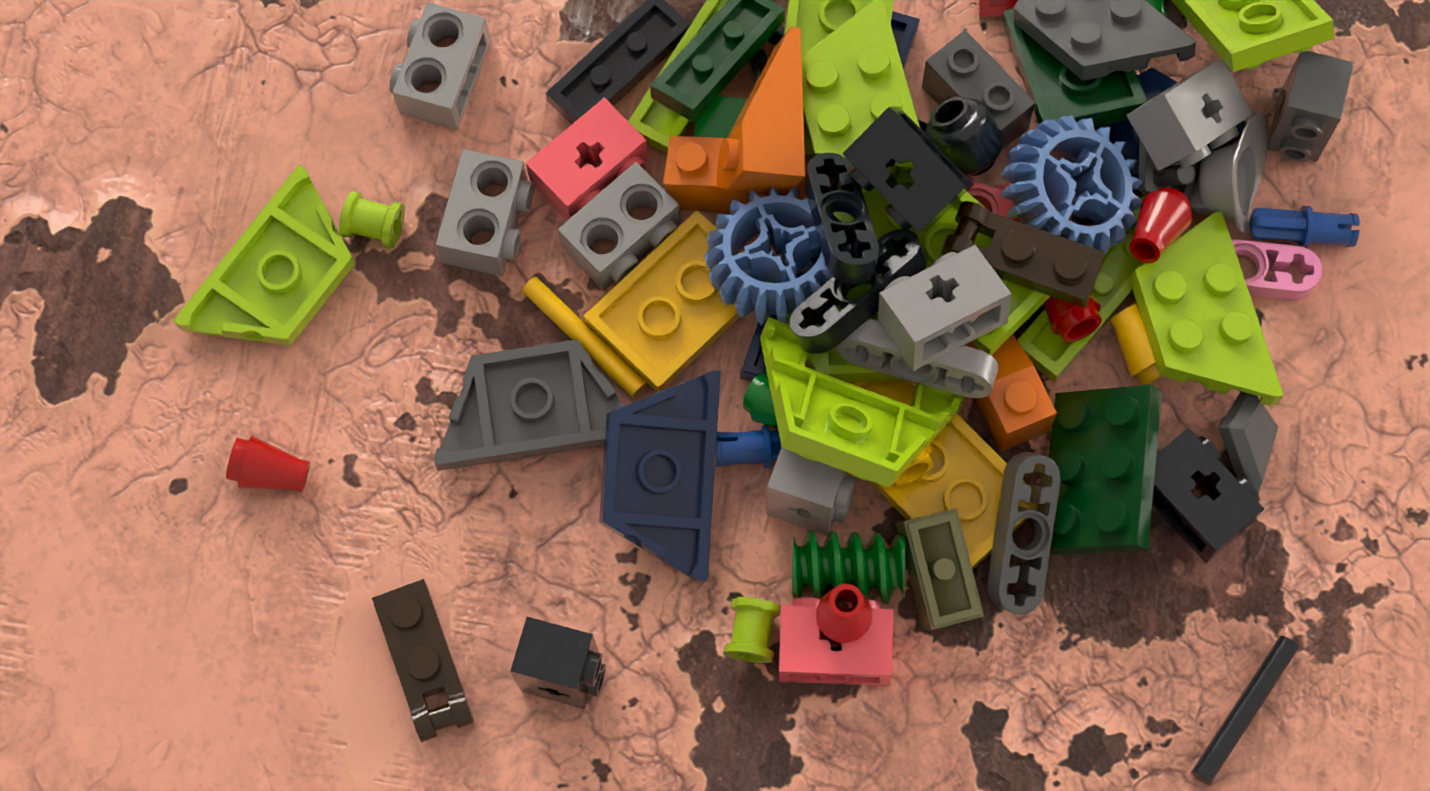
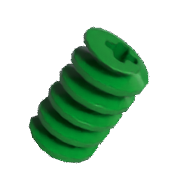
(848, 565)

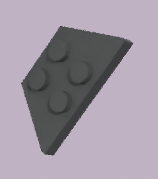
(1102, 34)
(527, 406)

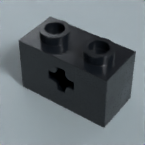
(899, 140)
(1211, 520)
(558, 663)

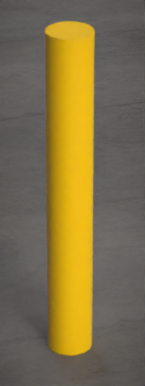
(576, 329)

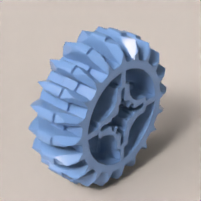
(1092, 186)
(741, 277)

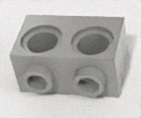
(451, 66)
(472, 212)
(609, 219)

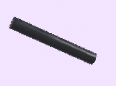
(1244, 710)

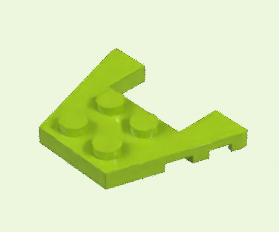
(846, 423)

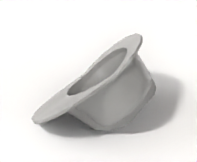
(1233, 174)

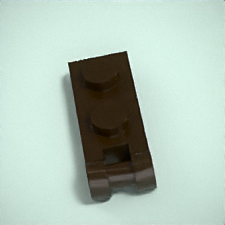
(1029, 254)
(422, 658)

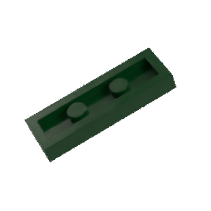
(716, 55)

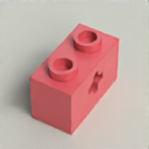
(596, 138)
(807, 654)

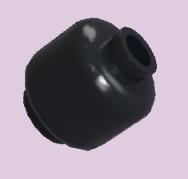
(966, 134)

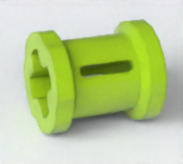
(371, 219)
(752, 630)

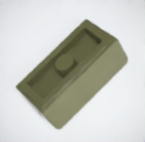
(940, 570)

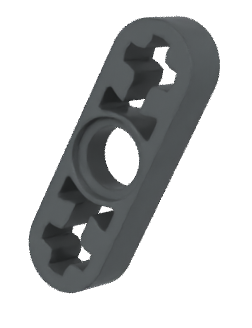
(1038, 551)

